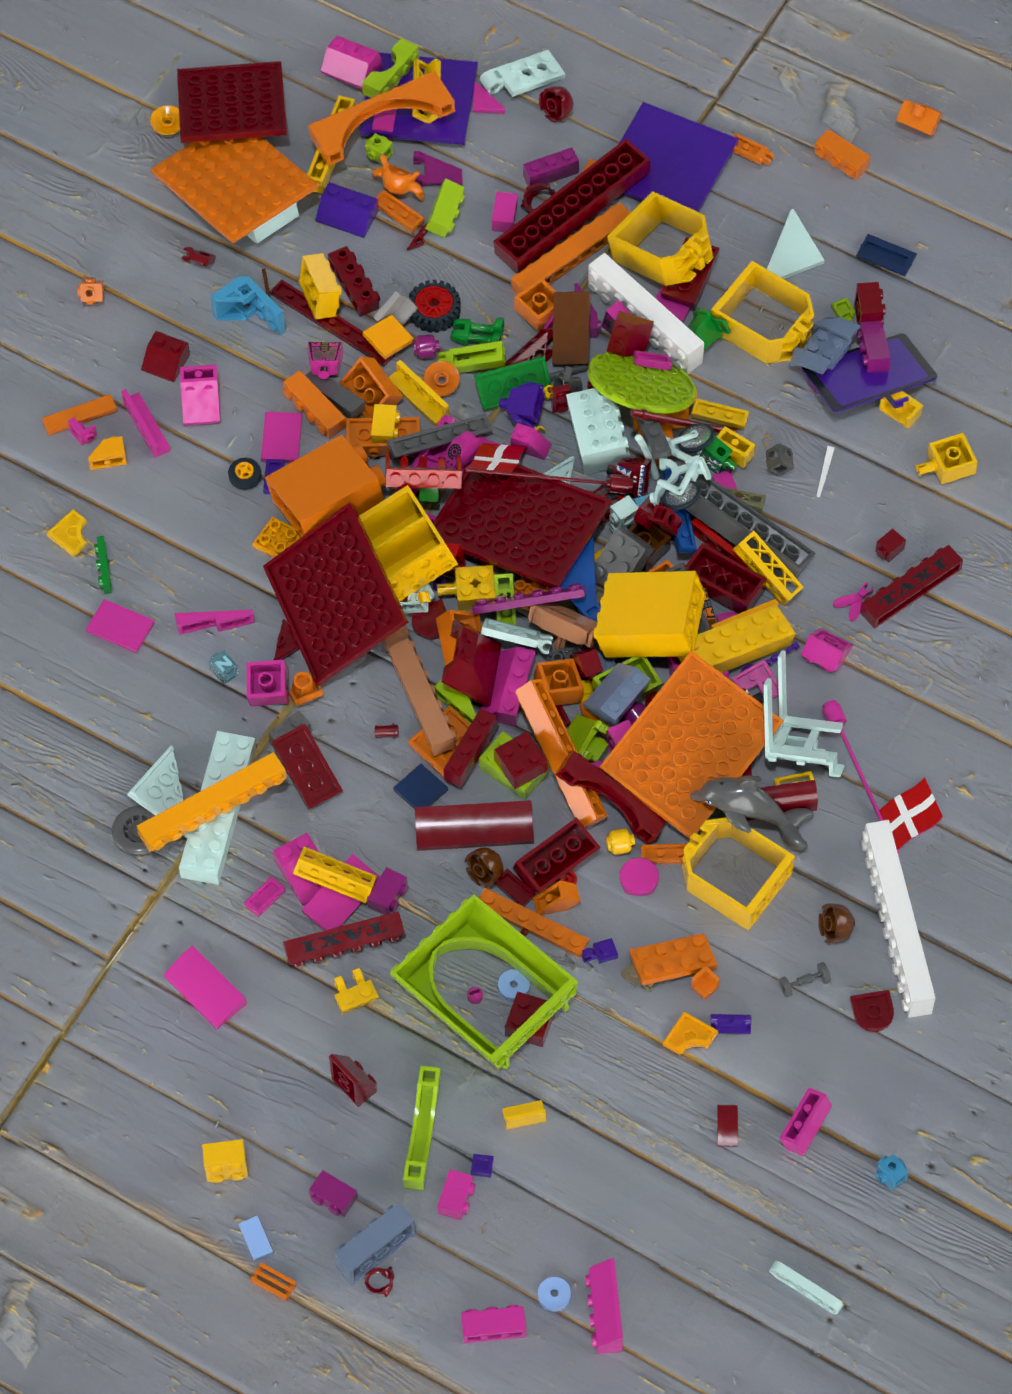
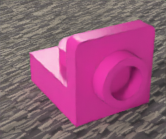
(80, 433)

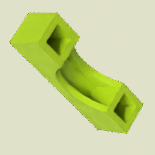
(403, 57)

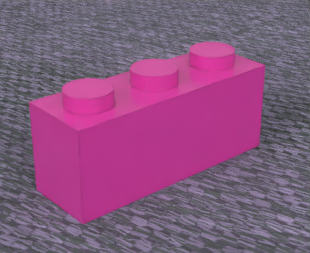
(805, 1121)
(493, 1324)

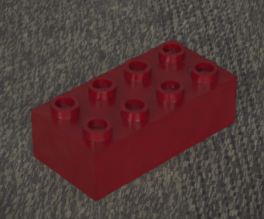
(727, 579)

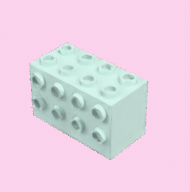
(597, 430)

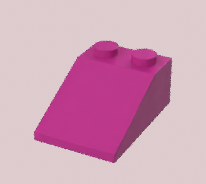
(286, 860)

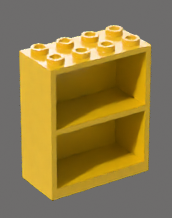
(406, 543)
(649, 614)

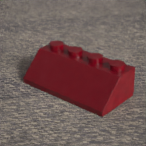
(556, 856)

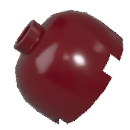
(556, 103)

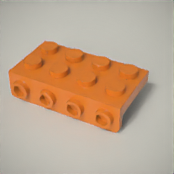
(359, 431)

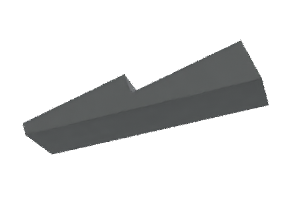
(338, 395)

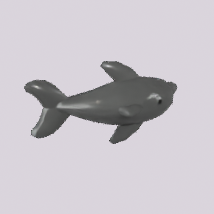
(743, 798)

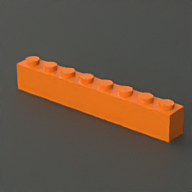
(572, 251)
(556, 747)

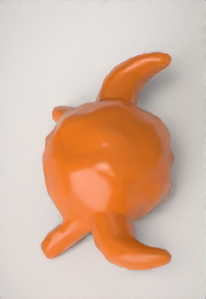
(397, 179)

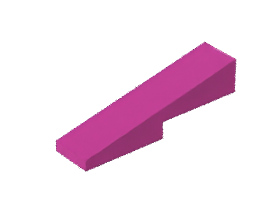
(223, 620)

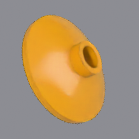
(165, 115)

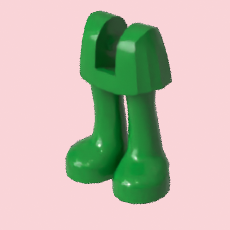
(464, 329)

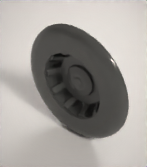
(130, 841)

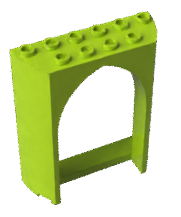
(482, 929)

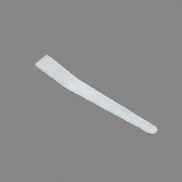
(829, 453)

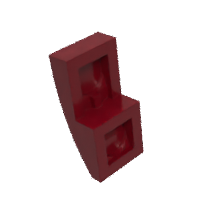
(727, 1125)

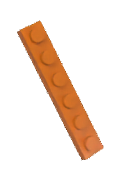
(535, 923)

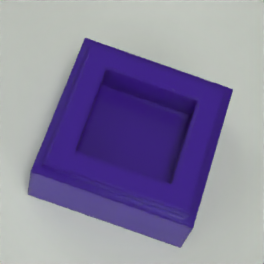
(482, 1165)

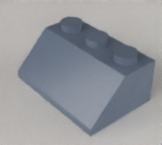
(617, 693)

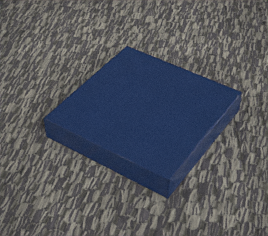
(420, 787)

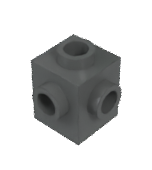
(779, 459)

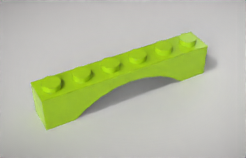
(422, 1128)

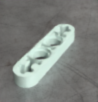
(806, 1287)

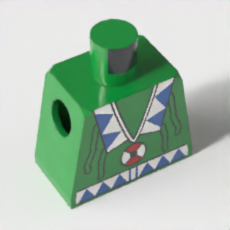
(717, 456)

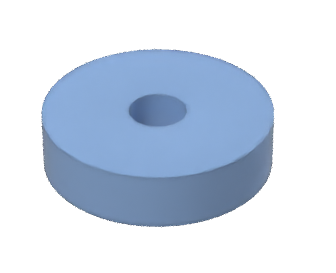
(508, 978)
(550, 1285)

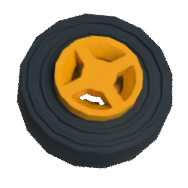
(240, 468)

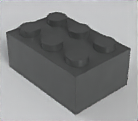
(622, 554)

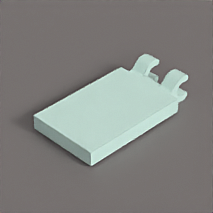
(517, 634)

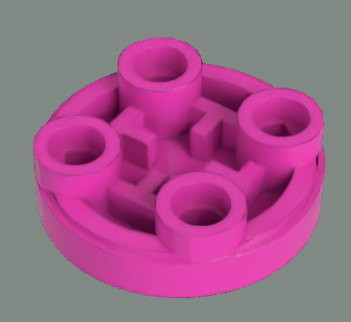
(639, 877)

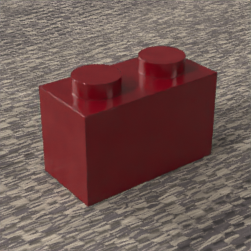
(587, 663)

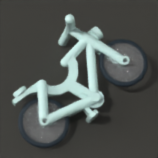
(684, 492)

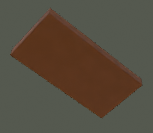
(571, 328)

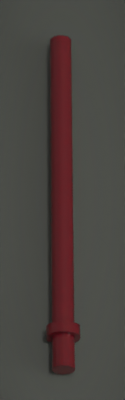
(643, 414)

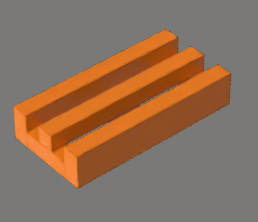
(262, 1267)

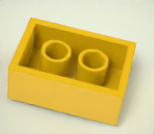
(319, 286)

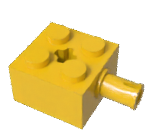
(949, 459)
(470, 585)

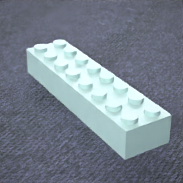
(209, 843)

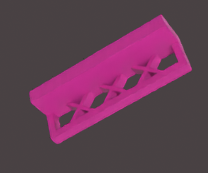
(145, 423)

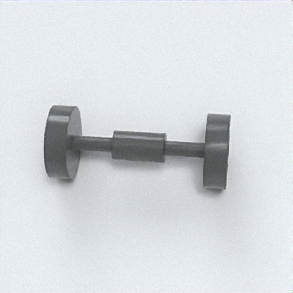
(823, 972)

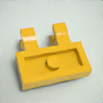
(356, 996)

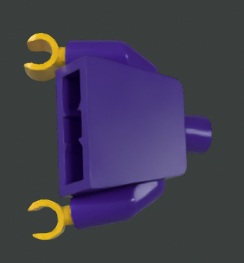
(526, 404)

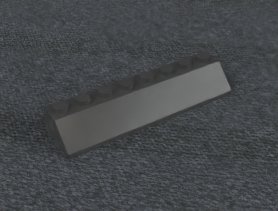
(736, 520)

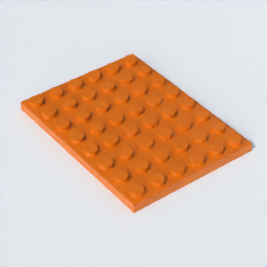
(234, 182)
(688, 735)

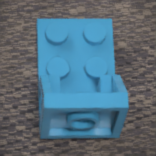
(230, 301)

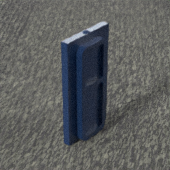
(886, 255)

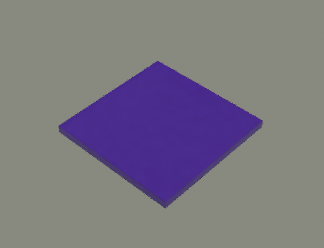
(451, 129)
(682, 156)

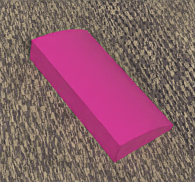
(205, 987)

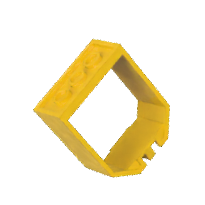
(642, 222)
(779, 289)
(754, 841)

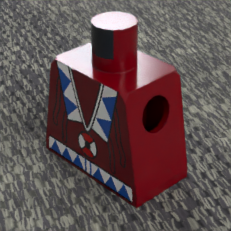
(635, 468)

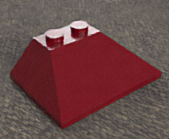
(473, 663)

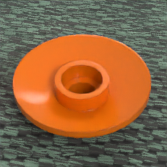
(440, 370)

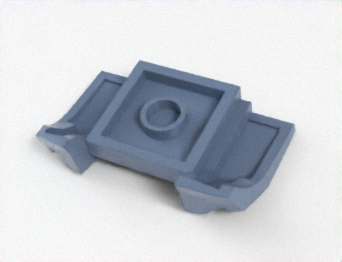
(828, 345)

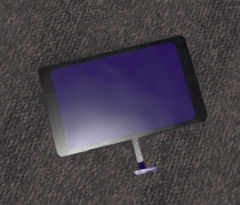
(852, 385)

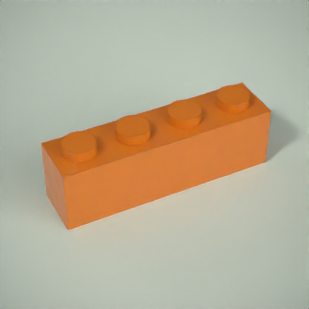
(314, 405)

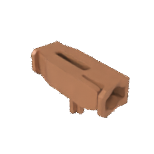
(564, 624)

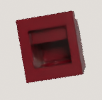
(666, 519)

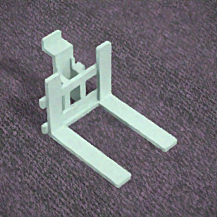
(792, 747)

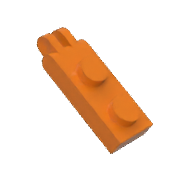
(753, 151)

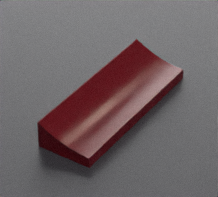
(474, 825)

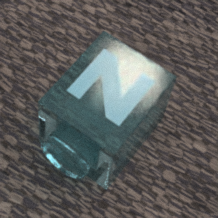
(223, 667)

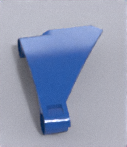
(584, 573)

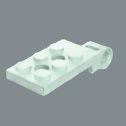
(516, 82)

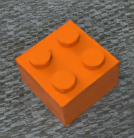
(536, 303)
(561, 680)

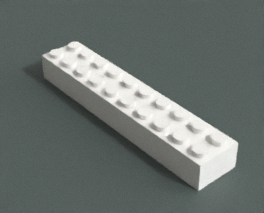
(898, 919)

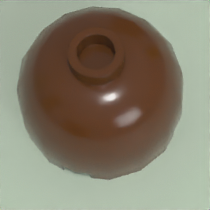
(484, 866)
(835, 922)

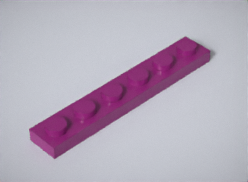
(522, 600)

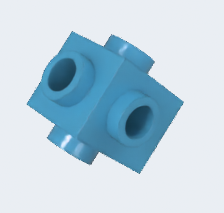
(891, 1171)

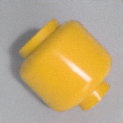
(619, 841)

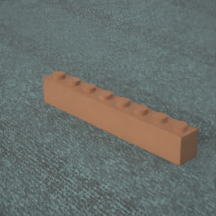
(419, 692)

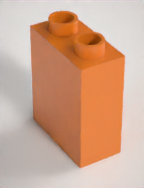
(324, 483)

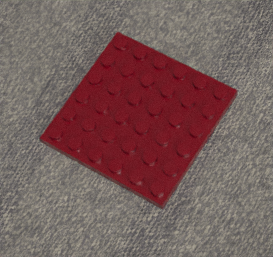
(231, 102)

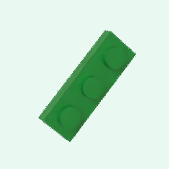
(102, 565)

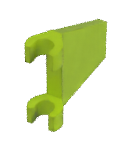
(583, 731)

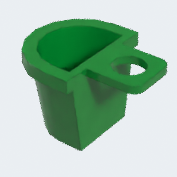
(707, 326)

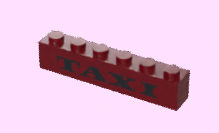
(911, 586)
(343, 938)

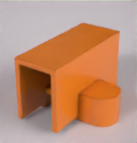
(919, 116)

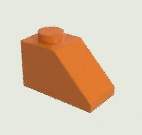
(557, 898)

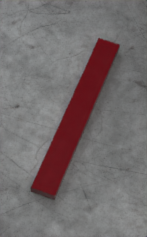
(335, 325)

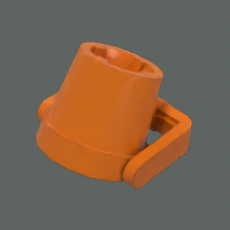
(304, 689)

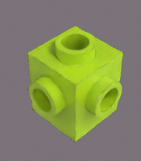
(377, 146)

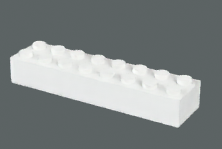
(668, 331)

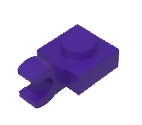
(602, 950)

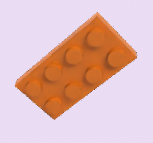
(672, 959)

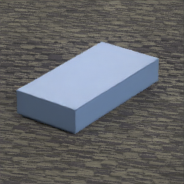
(255, 1238)

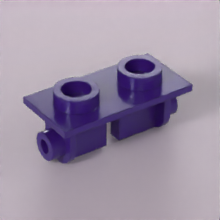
(731, 1023)

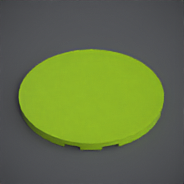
(641, 386)

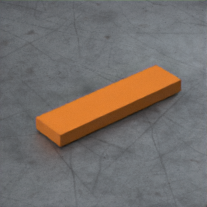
(82, 413)

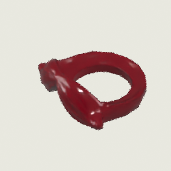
(386, 1273)

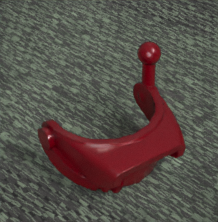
(530, 192)

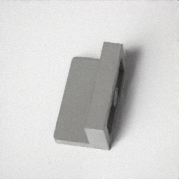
(399, 306)

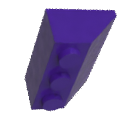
(347, 210)

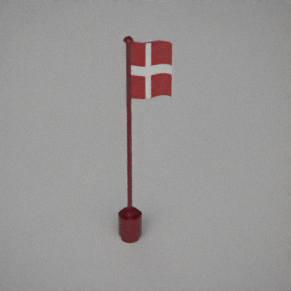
(505, 459)

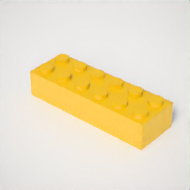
(744, 639)

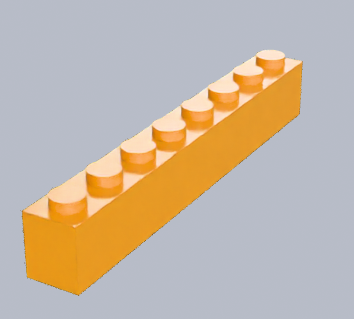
(211, 802)

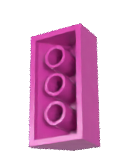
(513, 671)
(605, 1307)

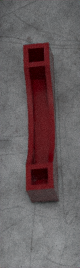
(581, 773)

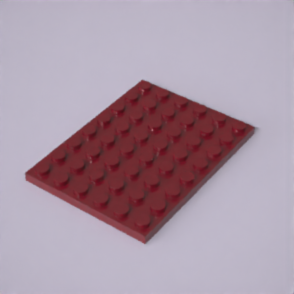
(522, 522)
(335, 594)

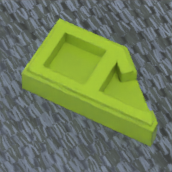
(843, 309)

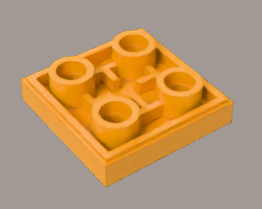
(388, 336)
(275, 537)

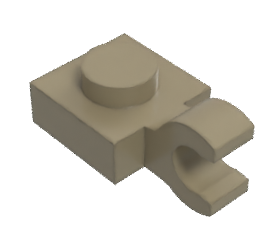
(631, 976)

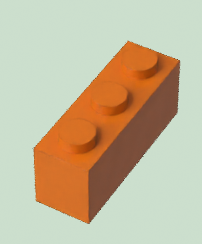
(842, 154)

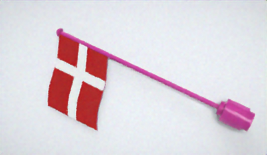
(909, 812)

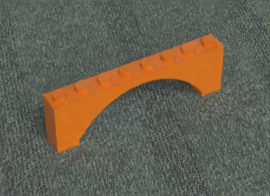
(424, 94)

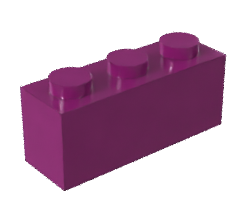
(551, 167)
(874, 346)

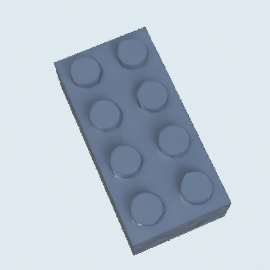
(374, 1243)

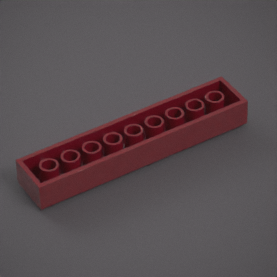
(572, 206)

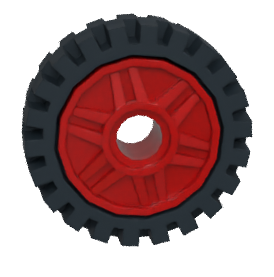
(446, 304)

